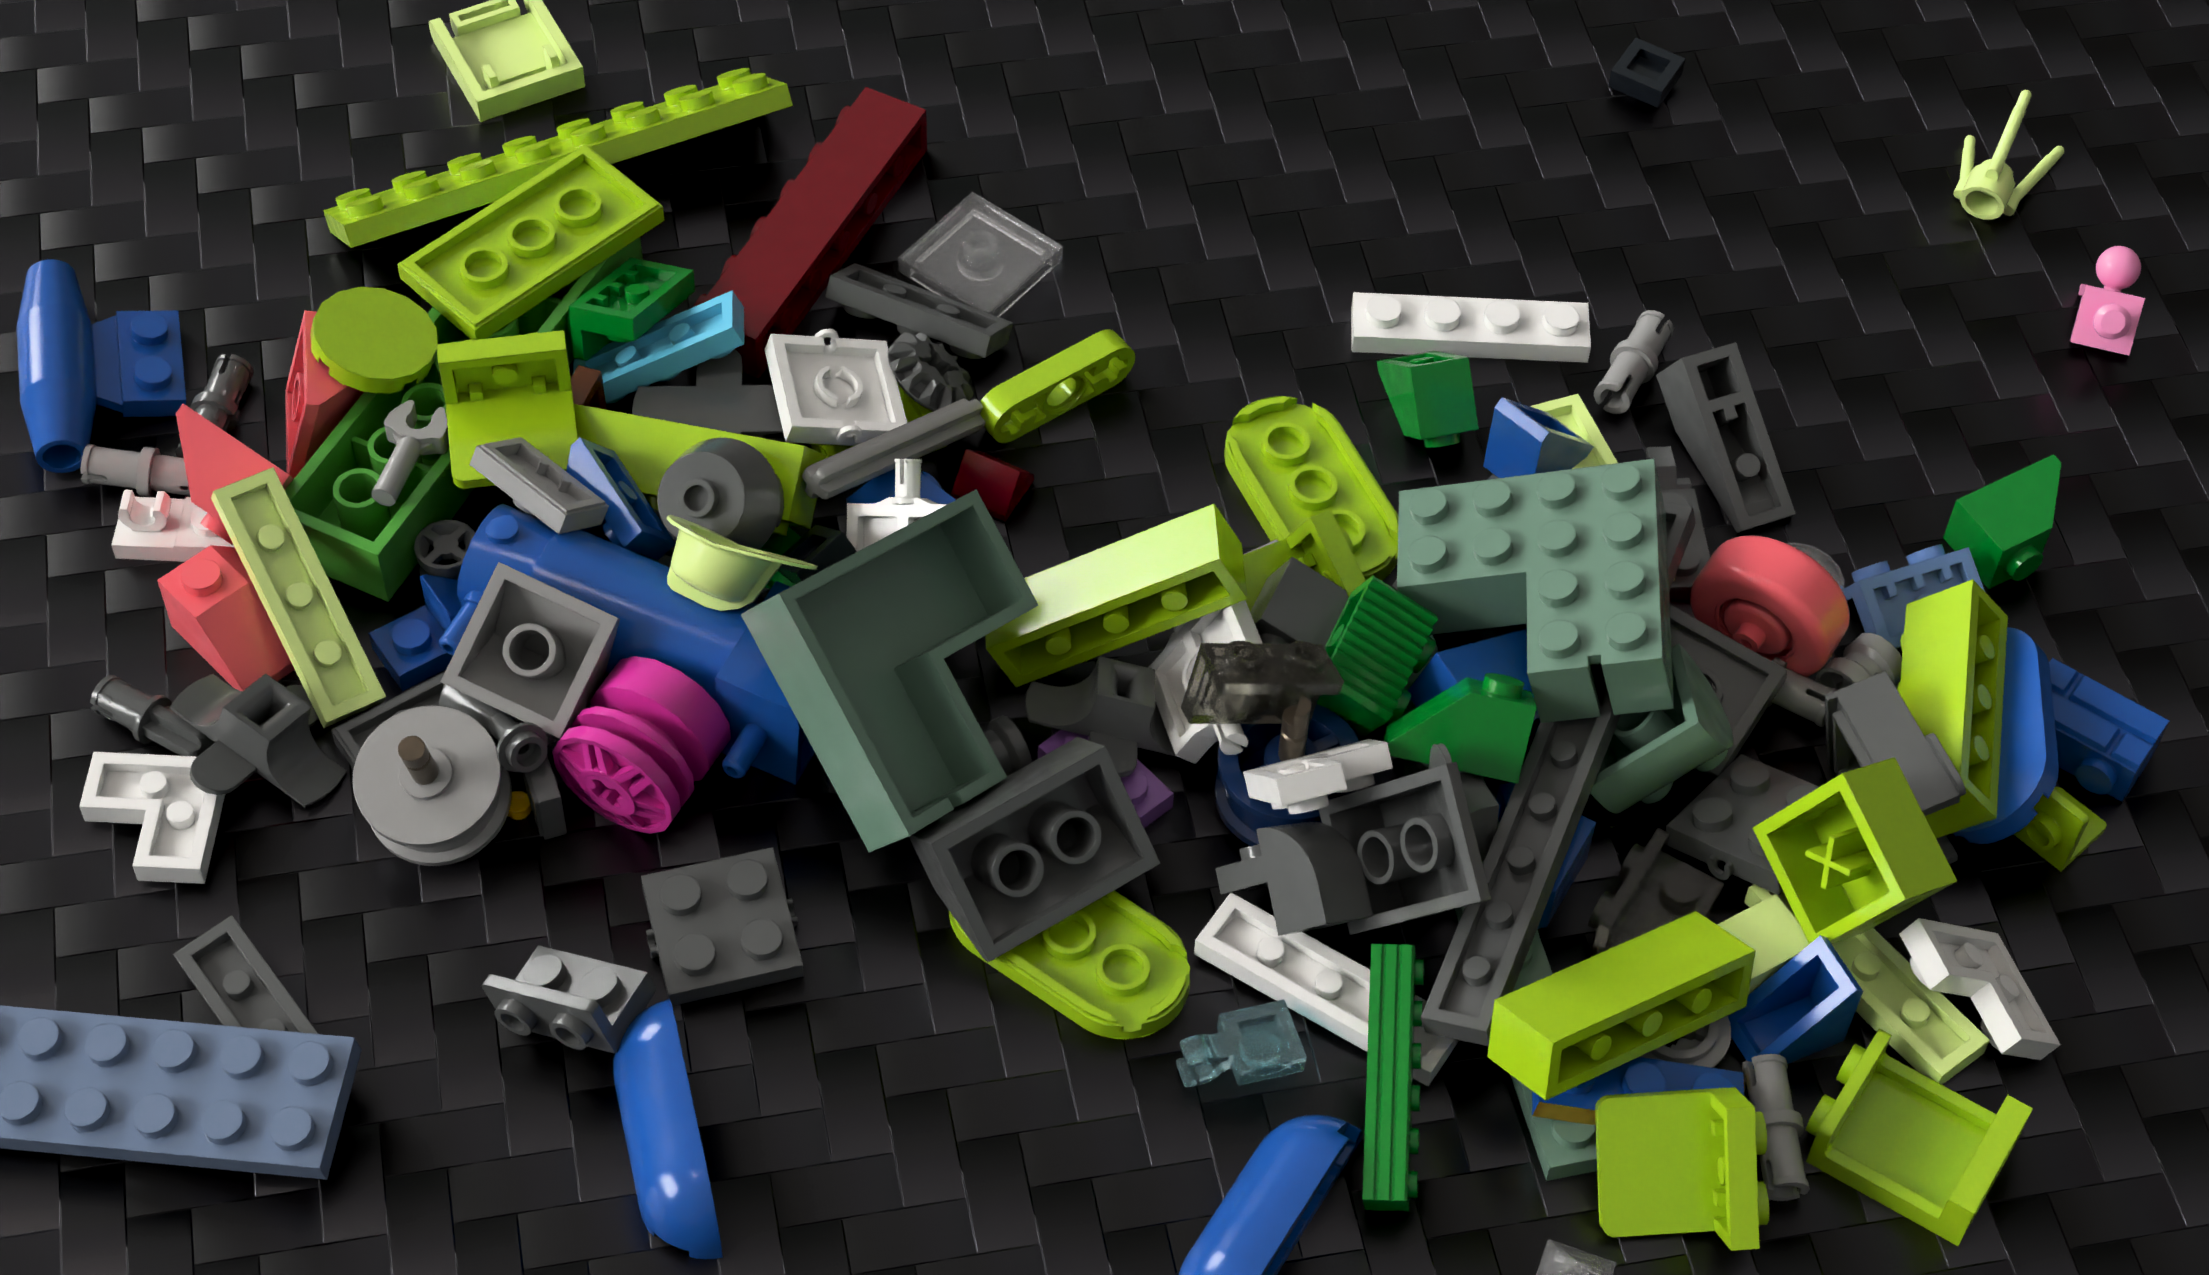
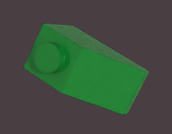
(1431, 396)
(2007, 522)
(1478, 722)

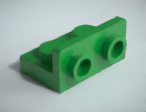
(626, 304)

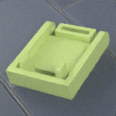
(507, 57)

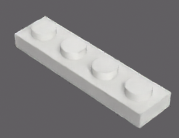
(1470, 327)
(1305, 974)

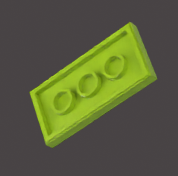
(530, 243)

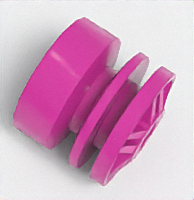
(642, 744)

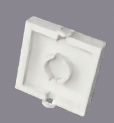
(833, 390)

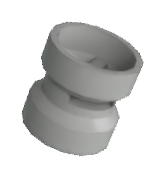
(1862, 659)

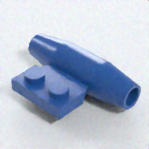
(72, 365)

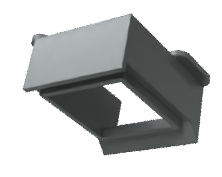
(1874, 724)

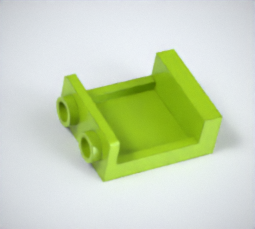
(1912, 1140)

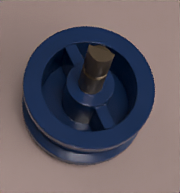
(1268, 746)

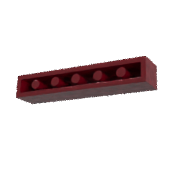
(821, 218)

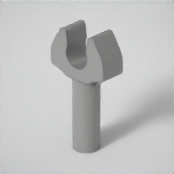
(409, 446)

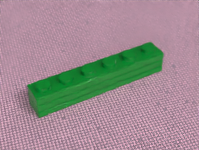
(1389, 1079)

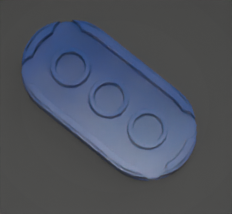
(2027, 741)

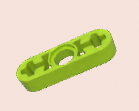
(1056, 385)

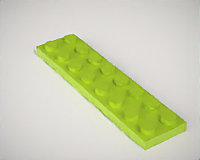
(629, 133)

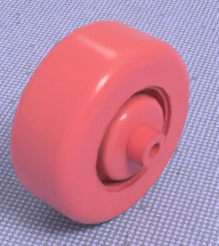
(1772, 601)

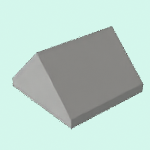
(532, 651)

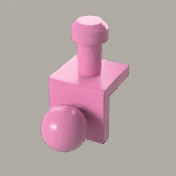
(2105, 314)

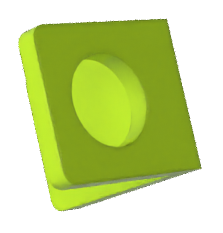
(2061, 828)

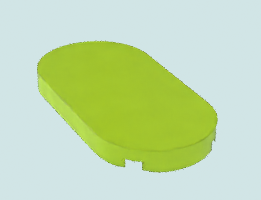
(1302, 463)
(1102, 968)

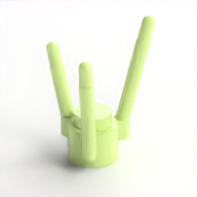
(1989, 187)

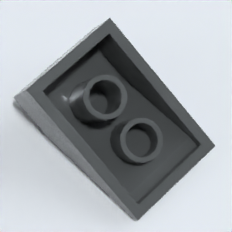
(1412, 846)

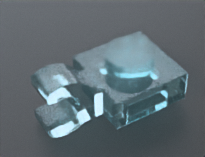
(1251, 1041)

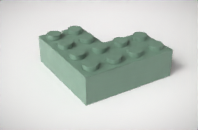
(1566, 556)
(869, 673)

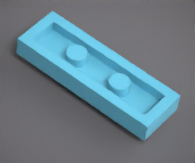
(670, 347)

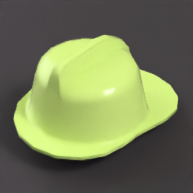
(720, 570)

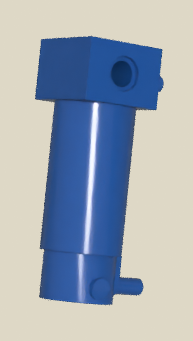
(653, 624)

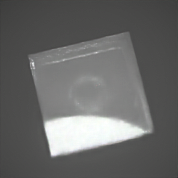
(980, 256)

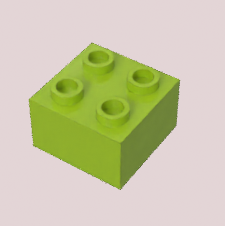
(1854, 852)

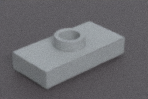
(539, 485)

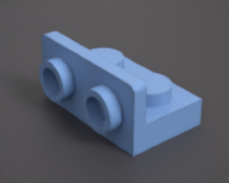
(1883, 593)

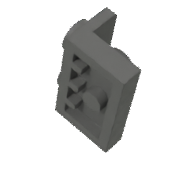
(571, 999)

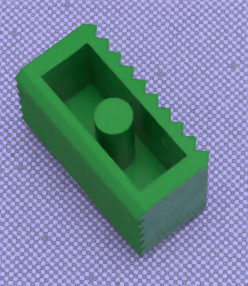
(1376, 650)

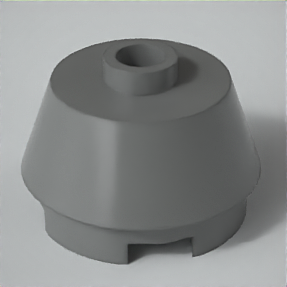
(724, 489)

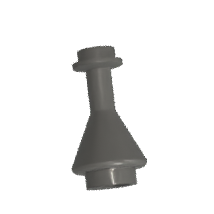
(519, 746)

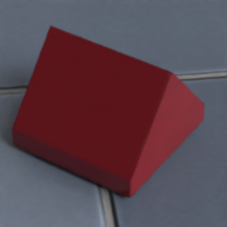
(996, 481)

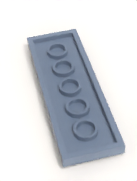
(173, 1091)

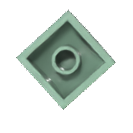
(1663, 745)

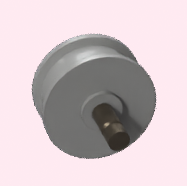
(432, 785)

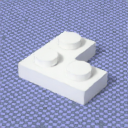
(1306, 780)
(159, 794)
(1980, 967)

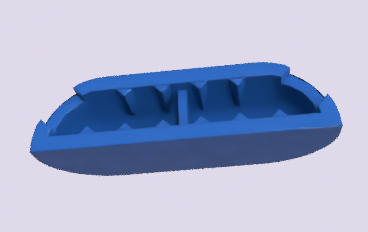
(664, 1135)
(1274, 1198)

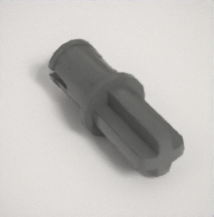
(147, 717)

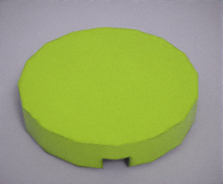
(374, 339)

